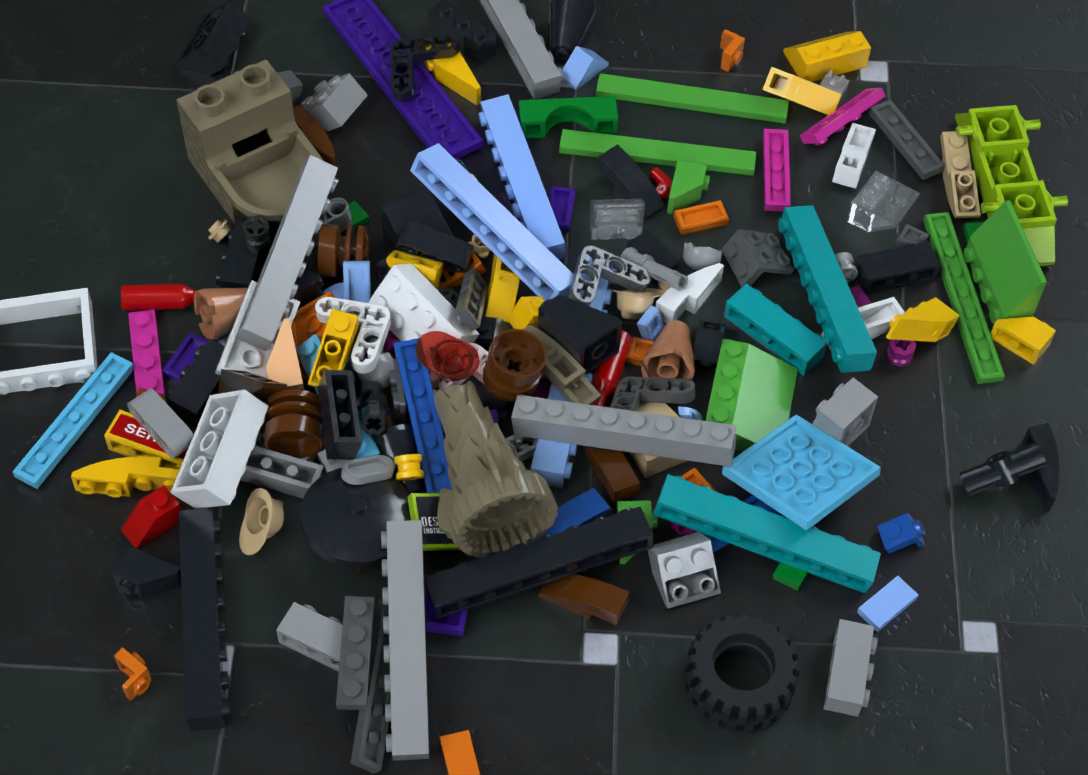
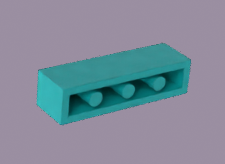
(775, 329)

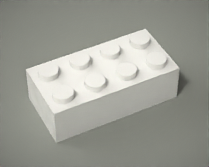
(417, 306)
(220, 449)

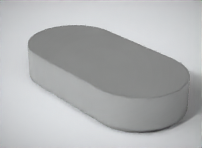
(368, 469)

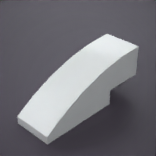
(853, 155)
(698, 289)
(878, 316)

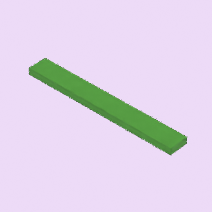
(693, 98)
(659, 151)
(963, 298)

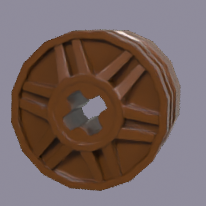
(335, 248)
(514, 364)
(293, 423)

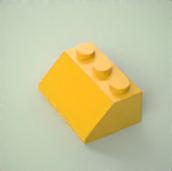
(837, 53)

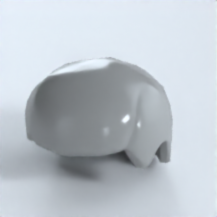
(700, 257)
(381, 371)

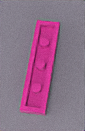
(846, 113)
(776, 170)
(146, 350)

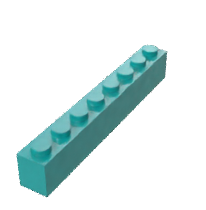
(827, 289)
(767, 533)

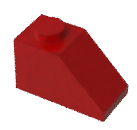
(152, 518)

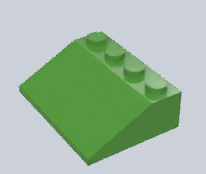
(1005, 266)
(750, 392)

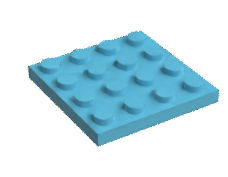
(801, 471)

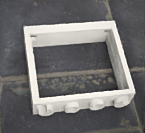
(49, 306)

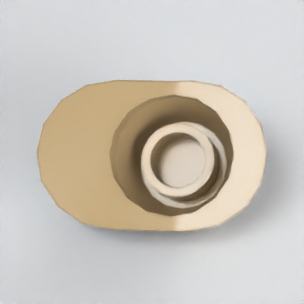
(635, 304)
(261, 521)

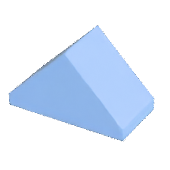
(582, 67)

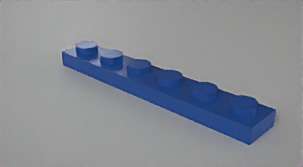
(423, 416)

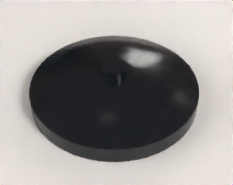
(347, 519)

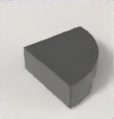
(911, 235)

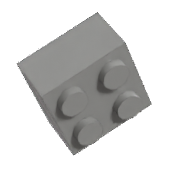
(846, 412)

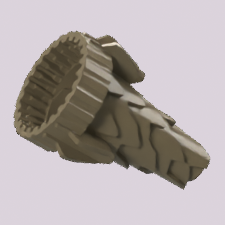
(493, 494)

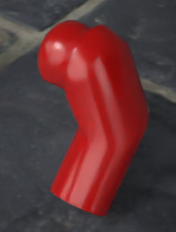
(663, 181)

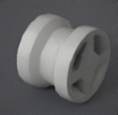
(846, 262)

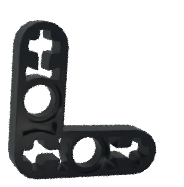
(408, 58)

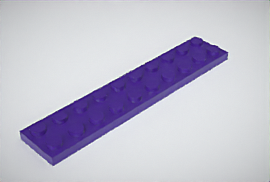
(430, 109)

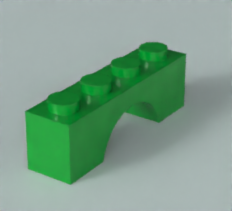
(595, 113)

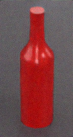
(156, 296)
(609, 373)

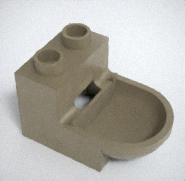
(230, 112)

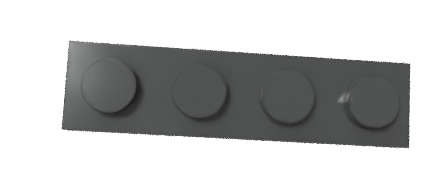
(906, 139)
(471, 299)
(355, 653)

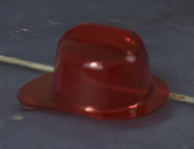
(447, 355)

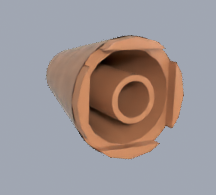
(218, 309)
(670, 354)

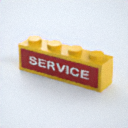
(132, 440)

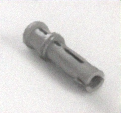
(656, 270)

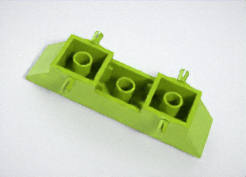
(1006, 173)

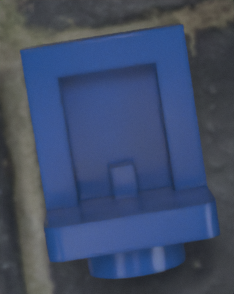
(901, 533)

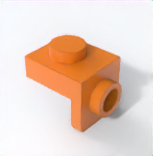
(733, 49)
(134, 668)

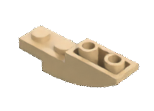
(959, 177)

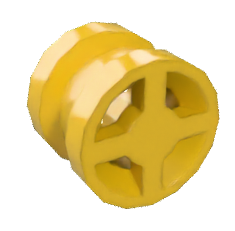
(409, 467)

